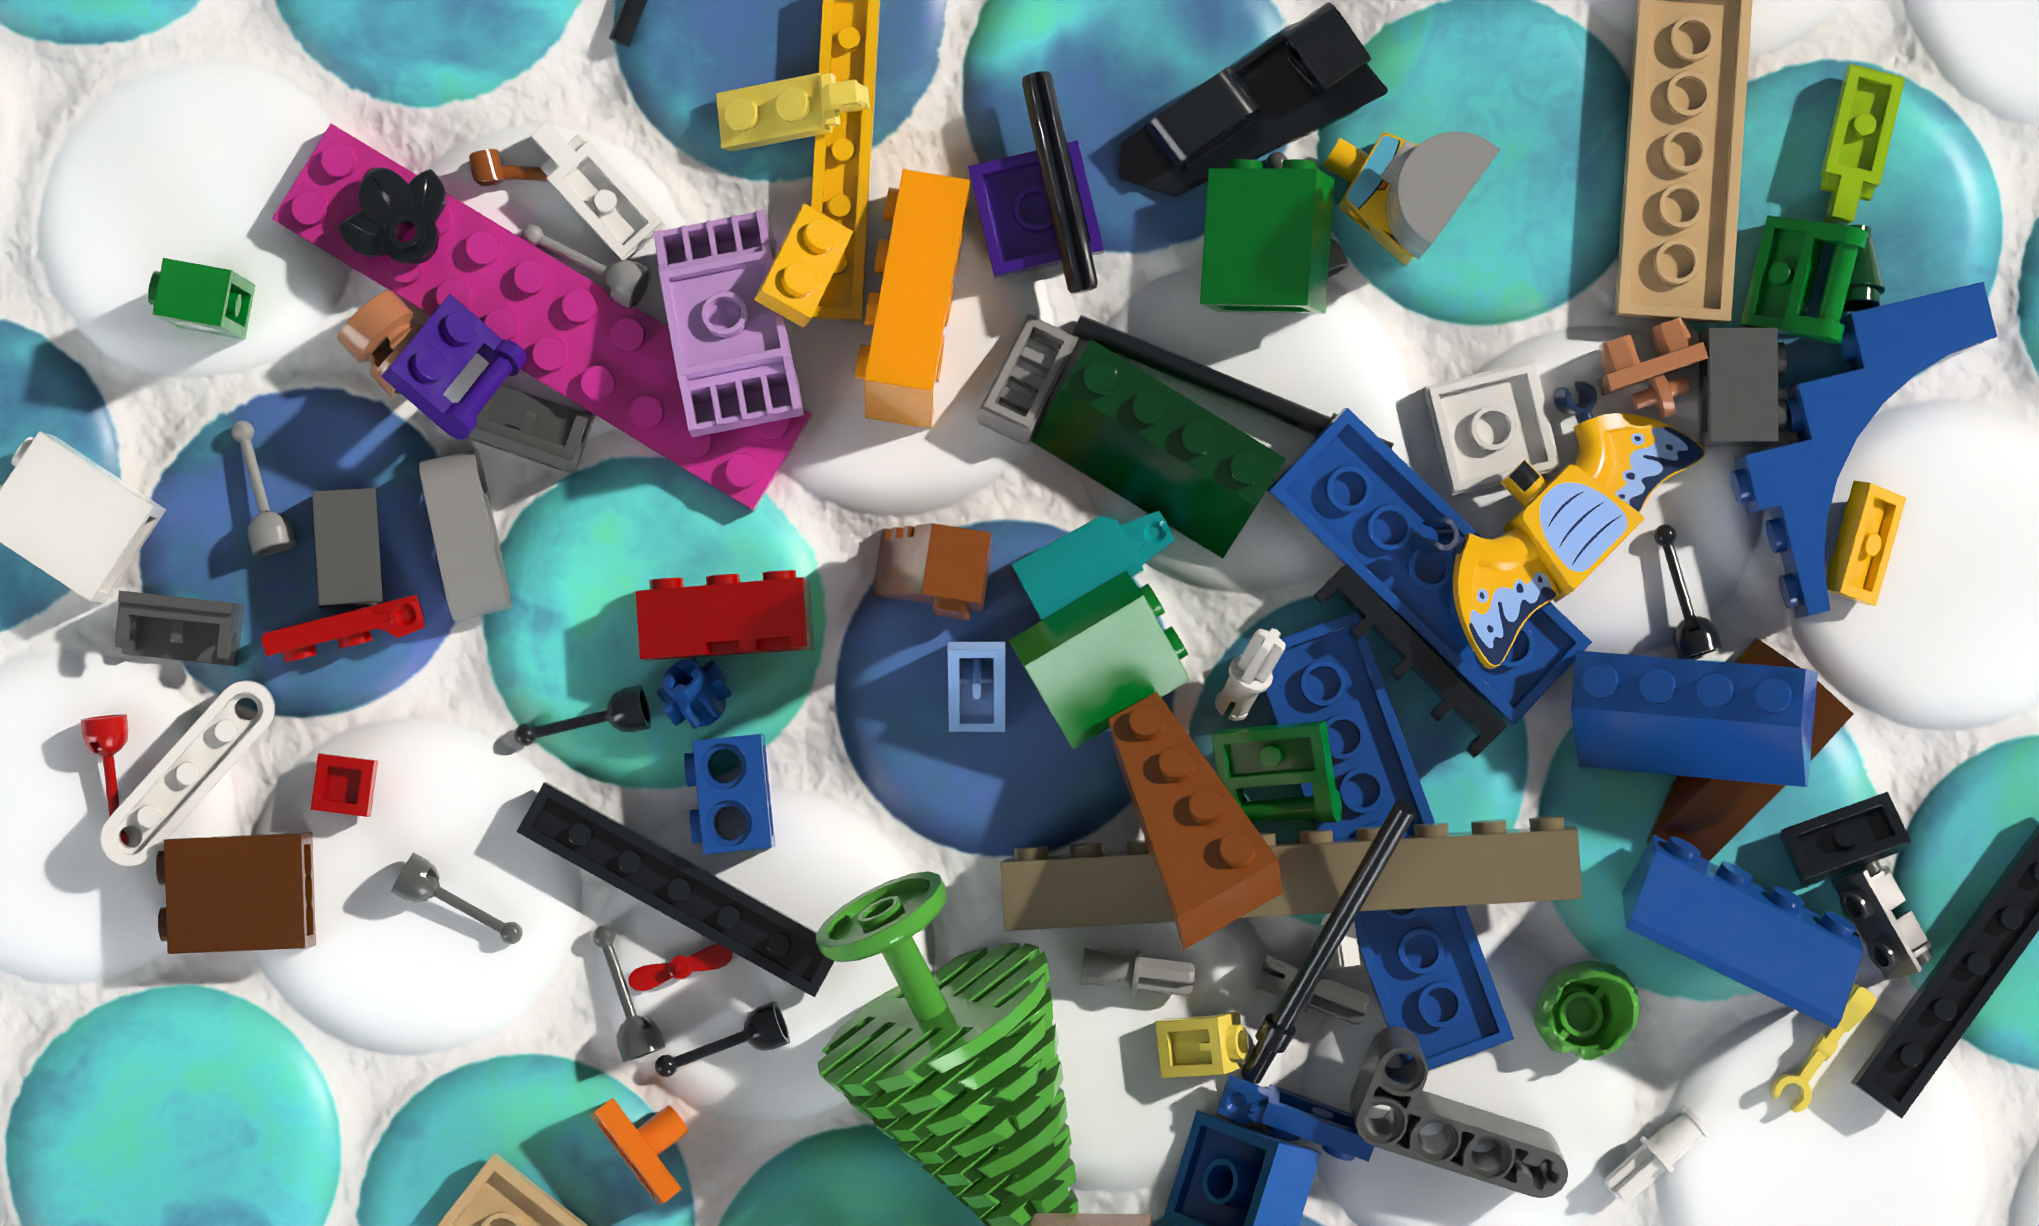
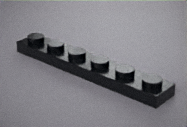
(676, 887)
(1956, 987)

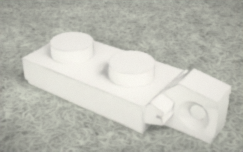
(597, 192)

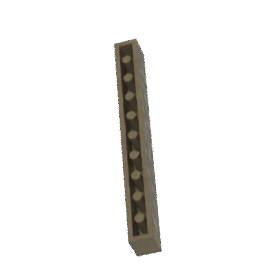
(1423, 872)

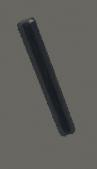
(1059, 182)

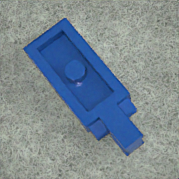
(1294, 1117)

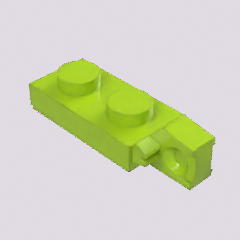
(1859, 139)

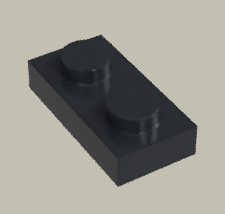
(1845, 839)

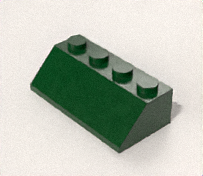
(1157, 449)

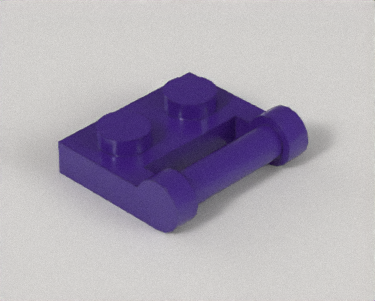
(440, 354)

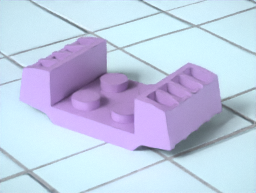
(725, 345)

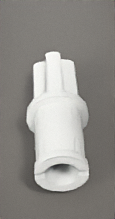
(1250, 673)
(1656, 1155)

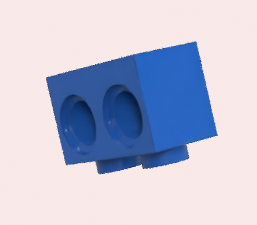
(747, 792)

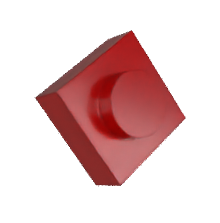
(344, 785)

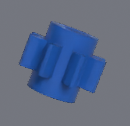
(694, 693)

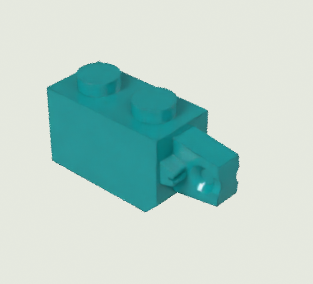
(1089, 558)

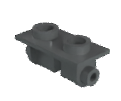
(1893, 943)

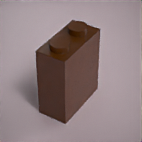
(237, 893)

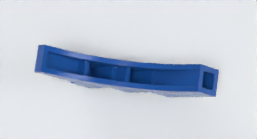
(1829, 413)

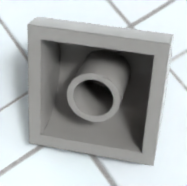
(1431, 184)

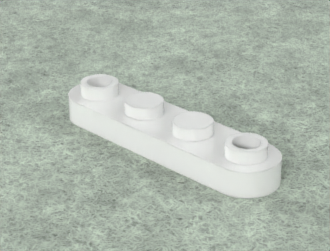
(187, 773)

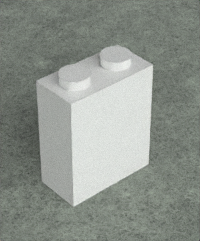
(73, 516)

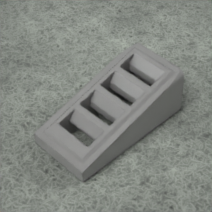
(1005, 420)

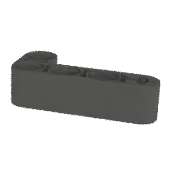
(1462, 1128)

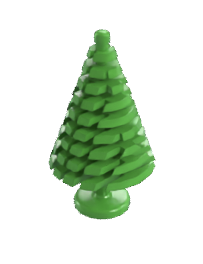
(955, 1058)

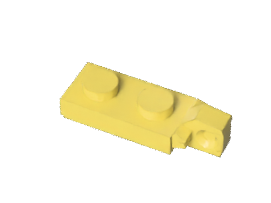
(786, 110)

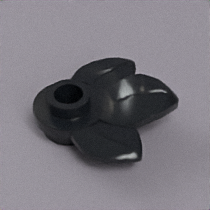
(393, 209)

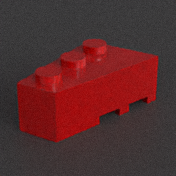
(724, 616)

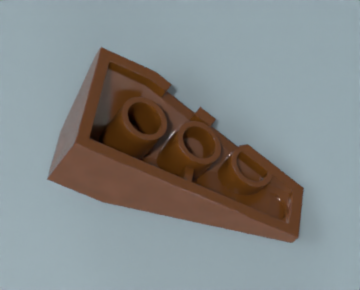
(1715, 810)

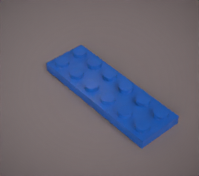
(1370, 514)

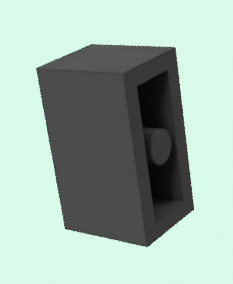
(1741, 387)

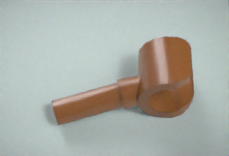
(488, 171)

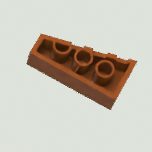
(935, 567)
(1195, 831)

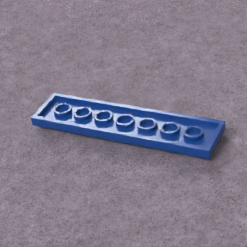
(1417, 959)

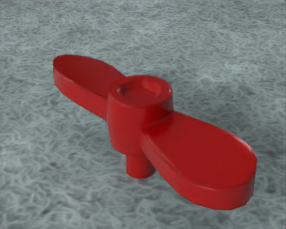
(679, 967)

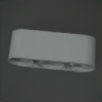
(465, 535)

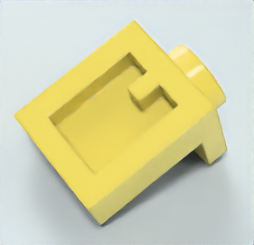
(1201, 1045)

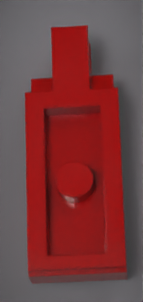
(349, 628)

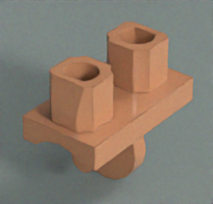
(1674, 353)

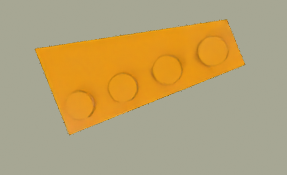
(913, 297)

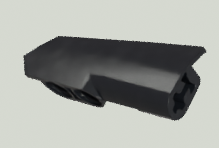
(1252, 108)

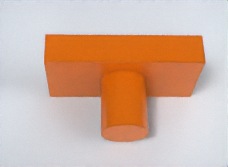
(643, 1145)

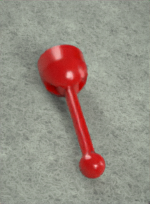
(106, 737)

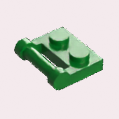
(1787, 273)
(1279, 757)

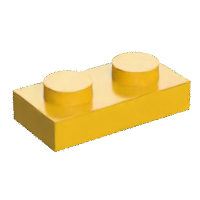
(803, 265)
(1864, 542)

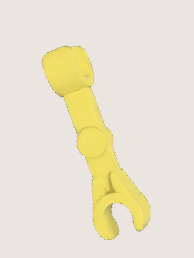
(1856, 1009)

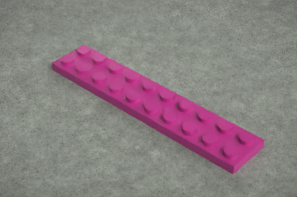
(570, 329)

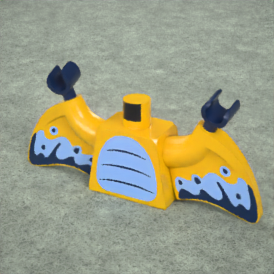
(1563, 522)

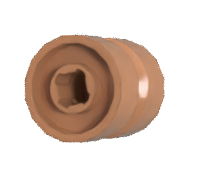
(379, 334)

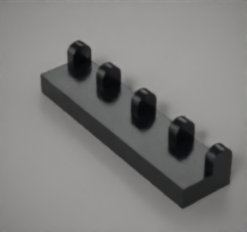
(1414, 656)

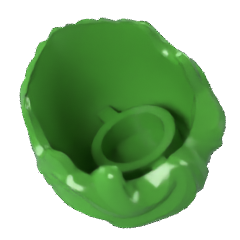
(1587, 1010)

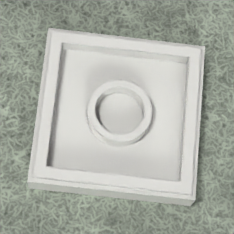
(1490, 426)

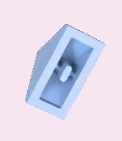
(976, 686)

